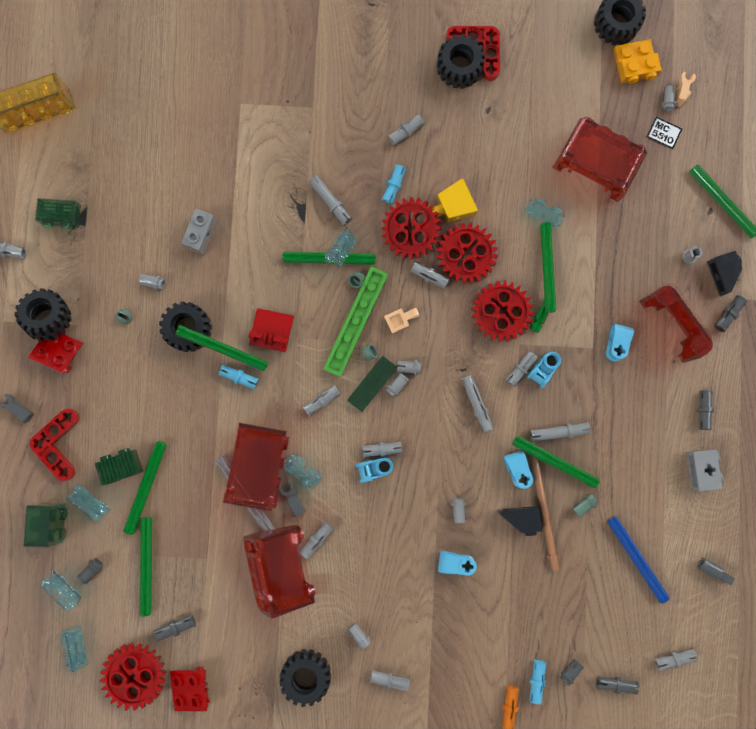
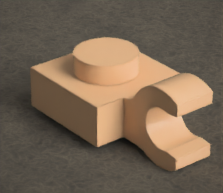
(683, 92)
(399, 320)

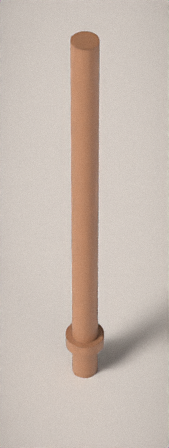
(552, 555)

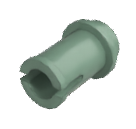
(585, 505)

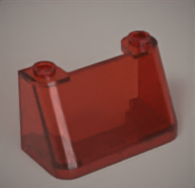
(699, 339)
(278, 571)

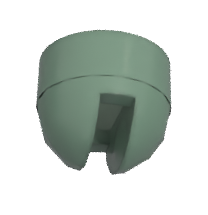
(356, 279)
(125, 312)
(369, 352)

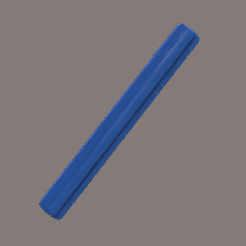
(638, 560)

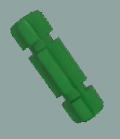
(539, 319)

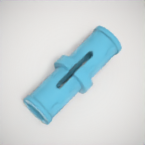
(394, 184)
(238, 377)
(537, 681)

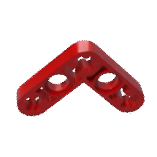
(483, 38)
(49, 447)

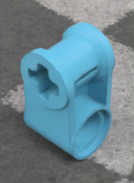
(619, 339)
(544, 370)
(518, 466)
(372, 469)
(452, 563)

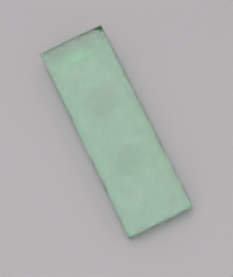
(372, 383)

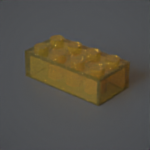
(34, 102)

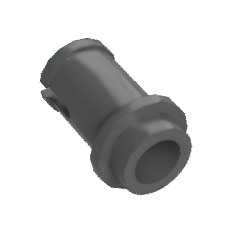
(94, 566)
(571, 672)

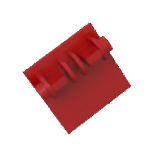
(271, 330)
(56, 353)
(189, 689)

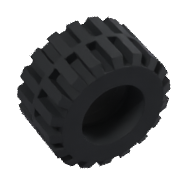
(616, 31)
(465, 48)
(33, 305)
(173, 317)
(299, 693)

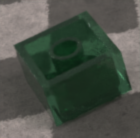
(45, 524)

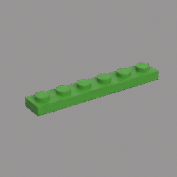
(355, 321)

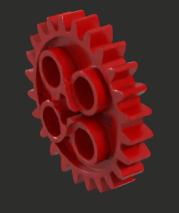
(428, 227)
(480, 262)
(489, 322)
(121, 691)

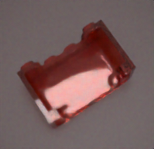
(601, 156)
(256, 467)

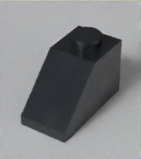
(725, 271)
(524, 519)

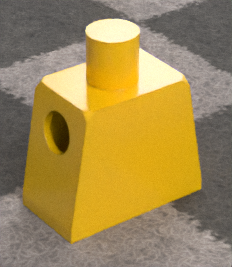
(456, 203)

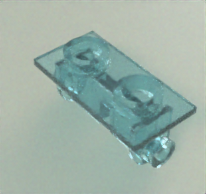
(552, 214)
(341, 248)
(295, 468)
(88, 503)
(67, 597)
(76, 652)

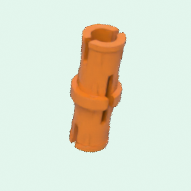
(510, 707)

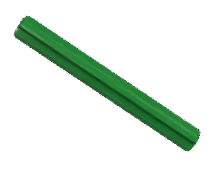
(724, 201)
(318, 257)
(548, 267)
(221, 348)
(556, 462)
(144, 488)
(145, 566)

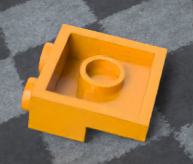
(637, 61)

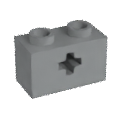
(199, 231)
(697, 463)

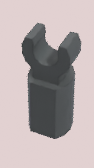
(17, 409)
(293, 500)
(714, 571)

